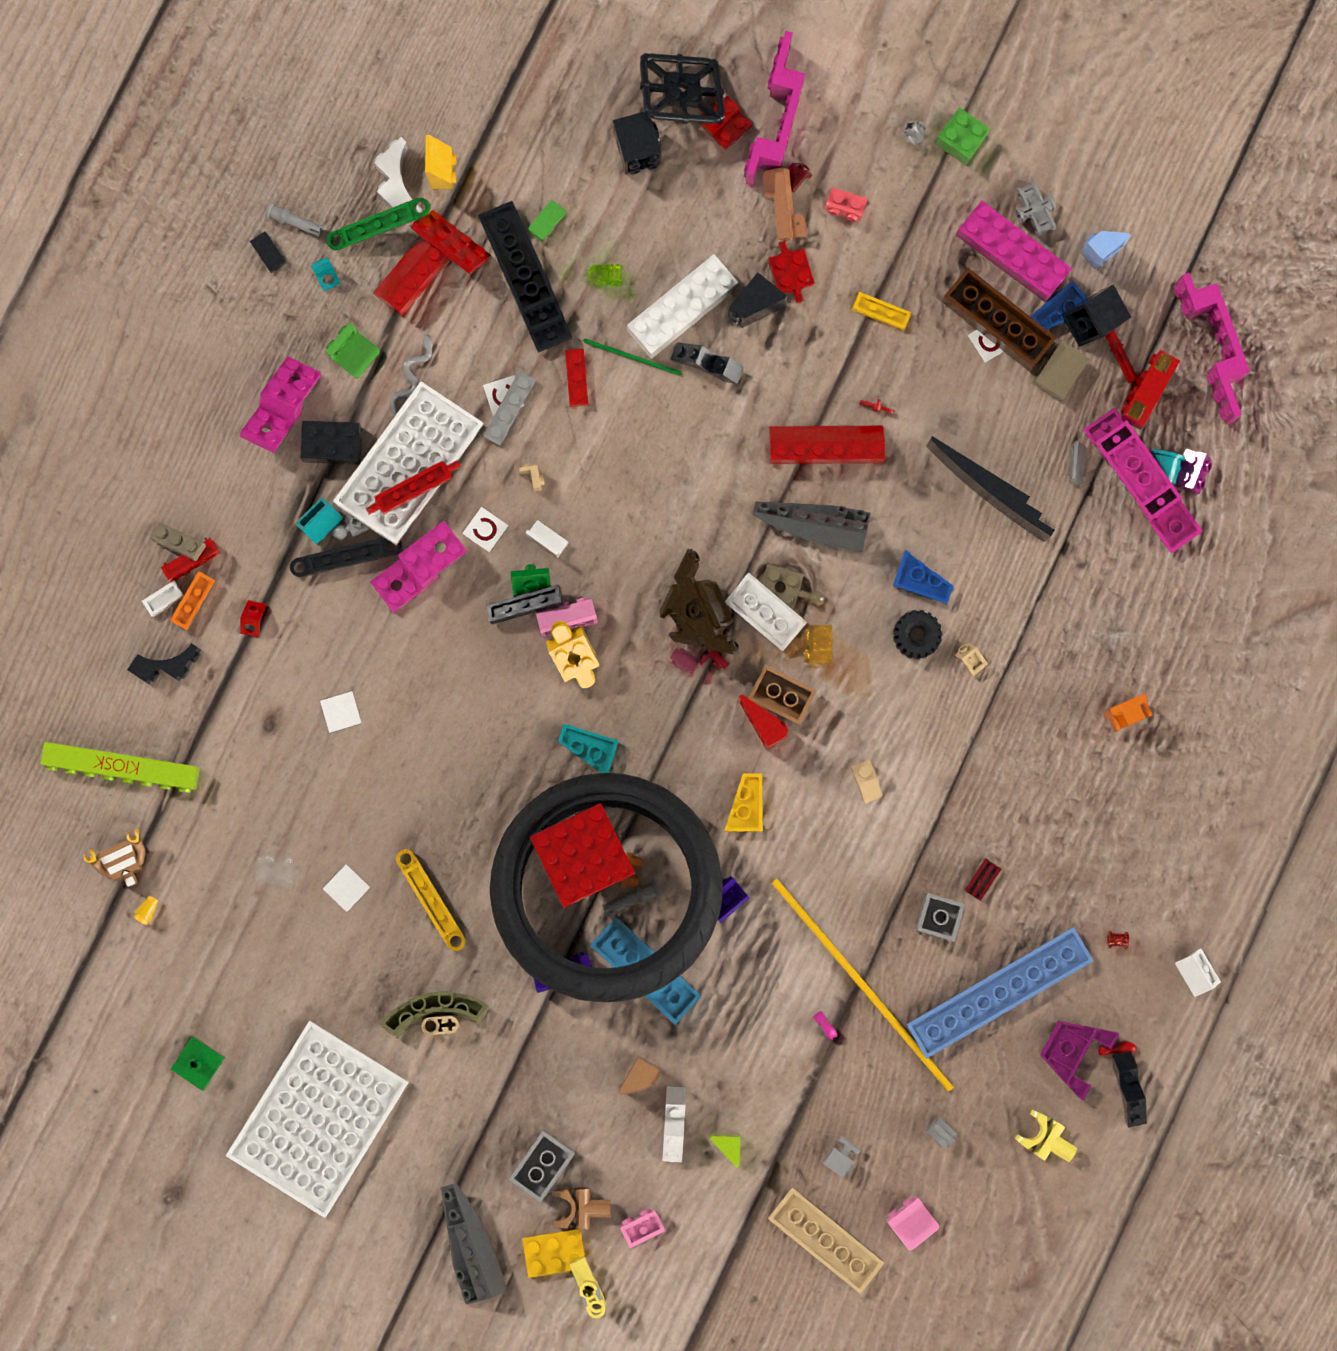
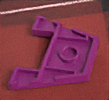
(1068, 1046)

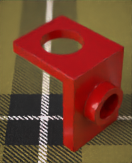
(252, 615)

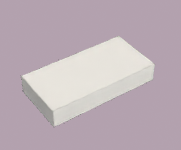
(163, 599)

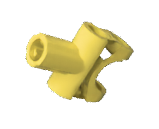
(1048, 1139)

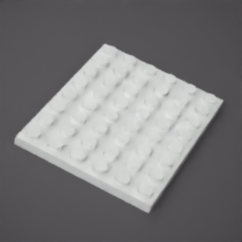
(317, 1119)

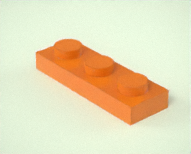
(192, 600)

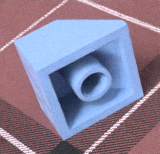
(1103, 246)

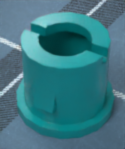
(1169, 463)

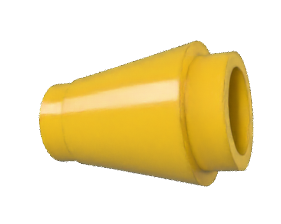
(146, 910)

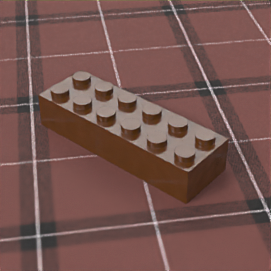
(999, 319)

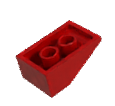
(765, 724)

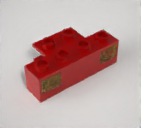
(1149, 389)

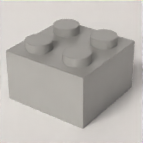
(939, 917)

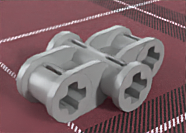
(1035, 208)

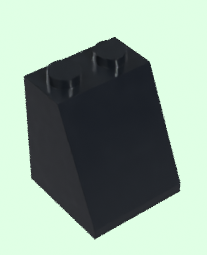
(756, 302)
(1096, 316)

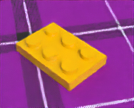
(552, 1252)

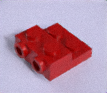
(732, 128)

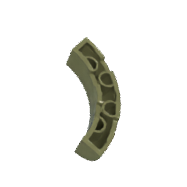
(431, 1005)

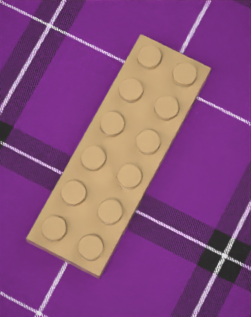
(826, 1240)

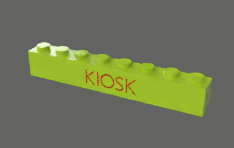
(120, 766)

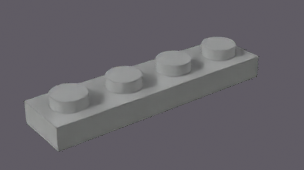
(509, 408)

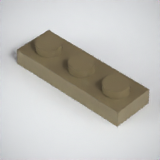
(177, 541)

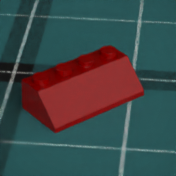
(411, 276)

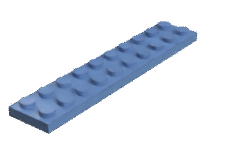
(999, 992)

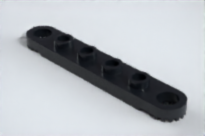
(344, 557)

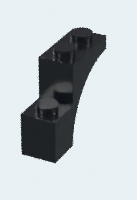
(703, 359)
(176, 667)
(1130, 1088)

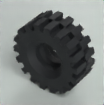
(921, 620)

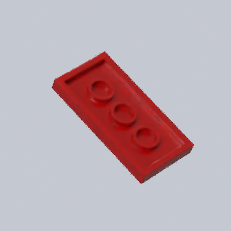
(451, 241)

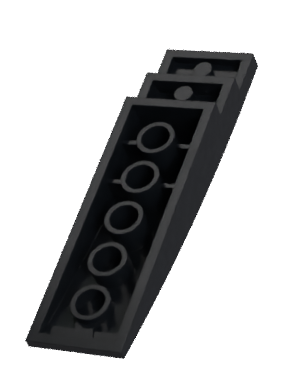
(525, 276)
(992, 489)

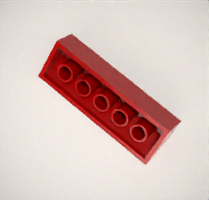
(826, 444)

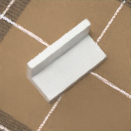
(547, 539)
(1198, 973)

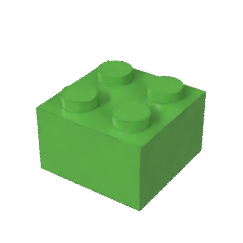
(962, 136)

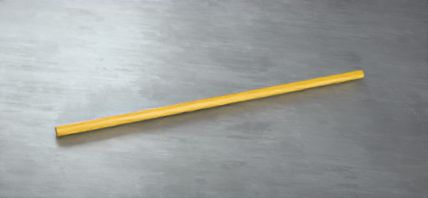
(861, 983)

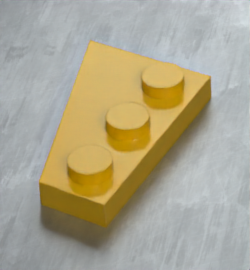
(747, 807)

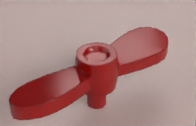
(876, 406)

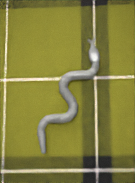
(409, 375)

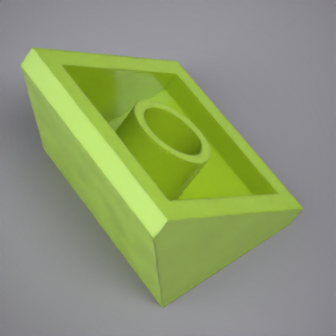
(729, 1145)

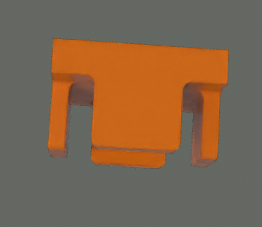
(1128, 712)

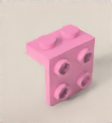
(912, 1222)

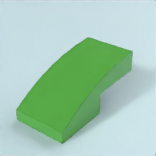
(546, 220)

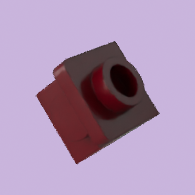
(798, 174)
(717, 660)

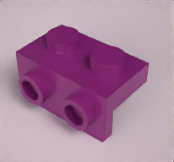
(1193, 471)

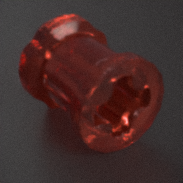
(1118, 940)

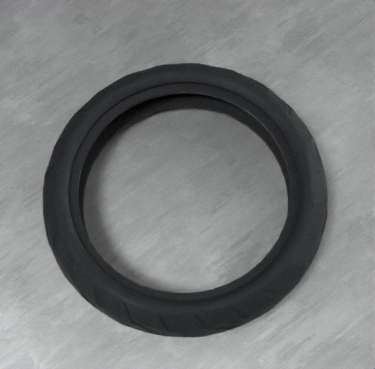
(621, 982)

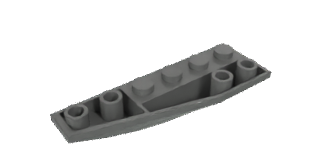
(470, 1249)

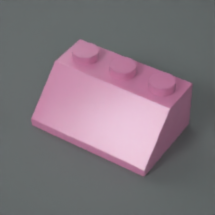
(574, 615)

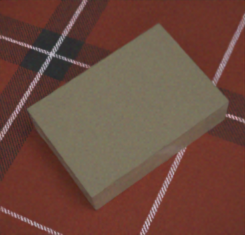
(1060, 370)

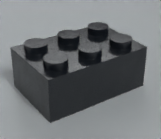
(331, 442)

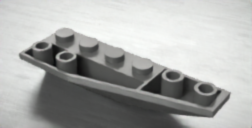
(818, 523)

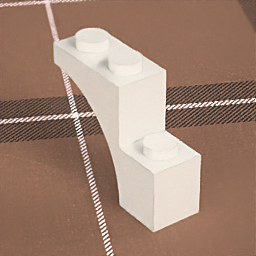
(674, 1124)

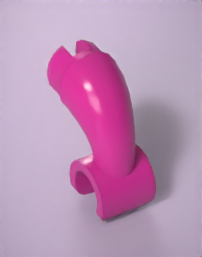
(829, 1030)

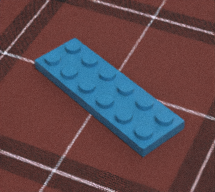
(622, 947)

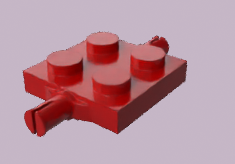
(791, 271)

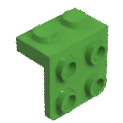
(352, 351)

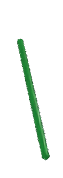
(633, 357)

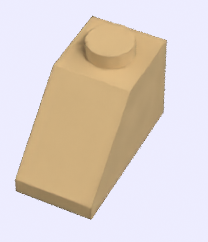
(866, 781)

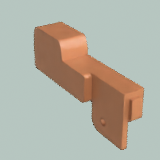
(778, 187)

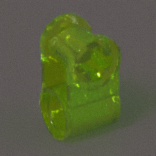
(607, 275)

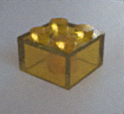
(819, 646)

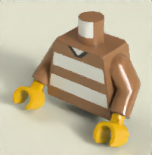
(120, 860)

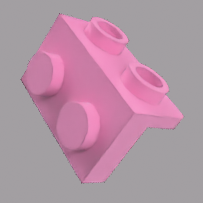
(642, 1227)

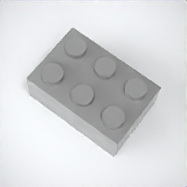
(542, 1165)

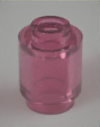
(684, 660)

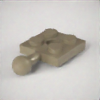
(792, 581)

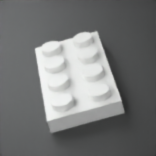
(765, 612)

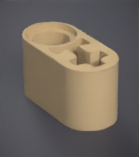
(446, 1030)

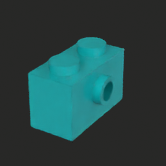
(319, 520)

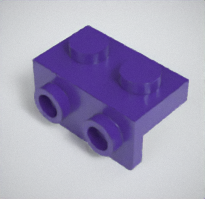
(732, 898)

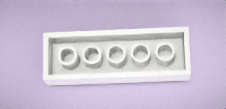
(682, 306)

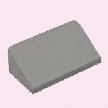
(1077, 463)

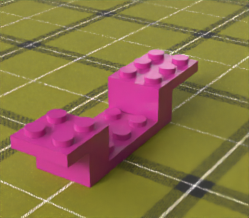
(784, 85)
(1234, 365)
(1144, 479)

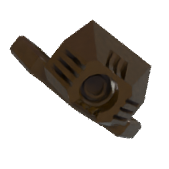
(698, 609)

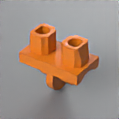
(632, 881)

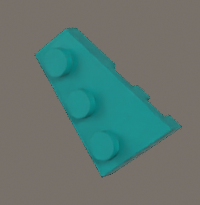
(589, 746)

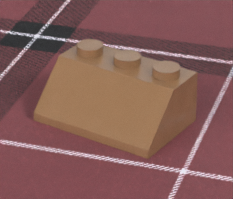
(782, 694)
(640, 1076)

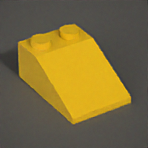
(439, 164)

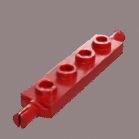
(413, 487)

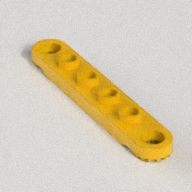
(430, 900)

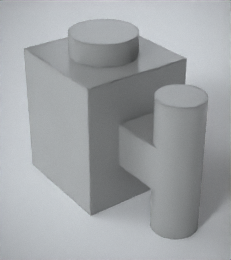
(941, 1132)
(838, 1160)

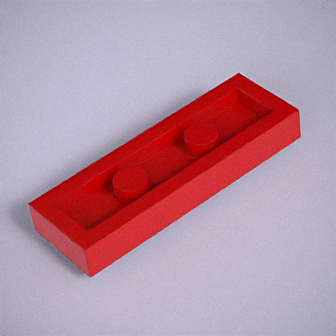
(576, 377)

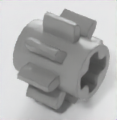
(914, 132)

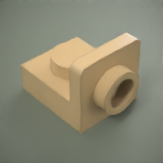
(971, 658)

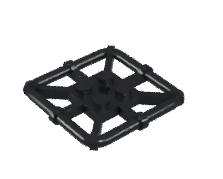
(674, 96)

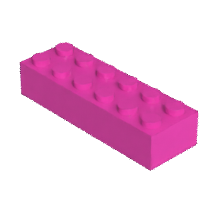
(1013, 251)

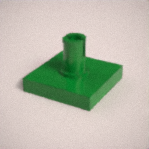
(529, 580)
(197, 1063)

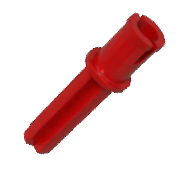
(1121, 357)

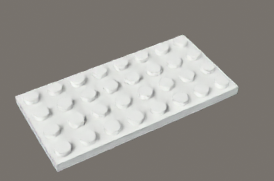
(418, 437)

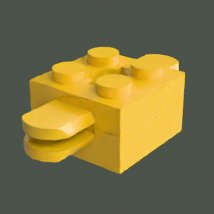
(572, 654)

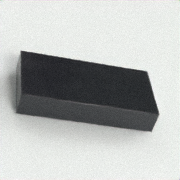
(268, 252)

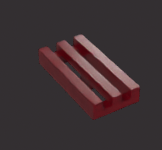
(989, 883)

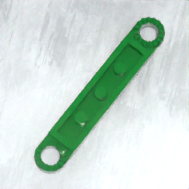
(378, 223)

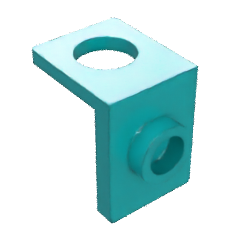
(321, 268)

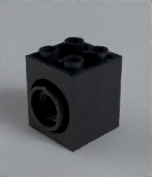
(637, 142)

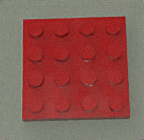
(582, 855)

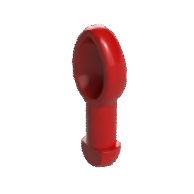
(1121, 1047)

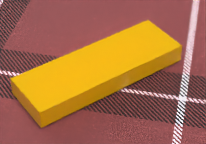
(881, 311)

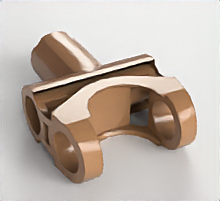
(582, 1208)

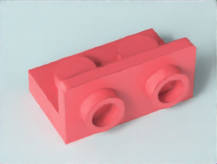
(845, 204)

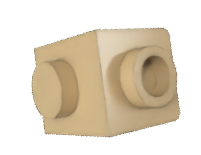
(537, 478)

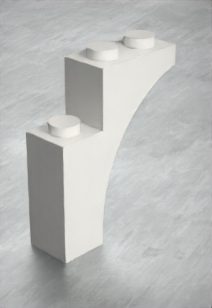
(390, 166)

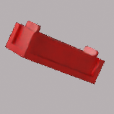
(184, 565)

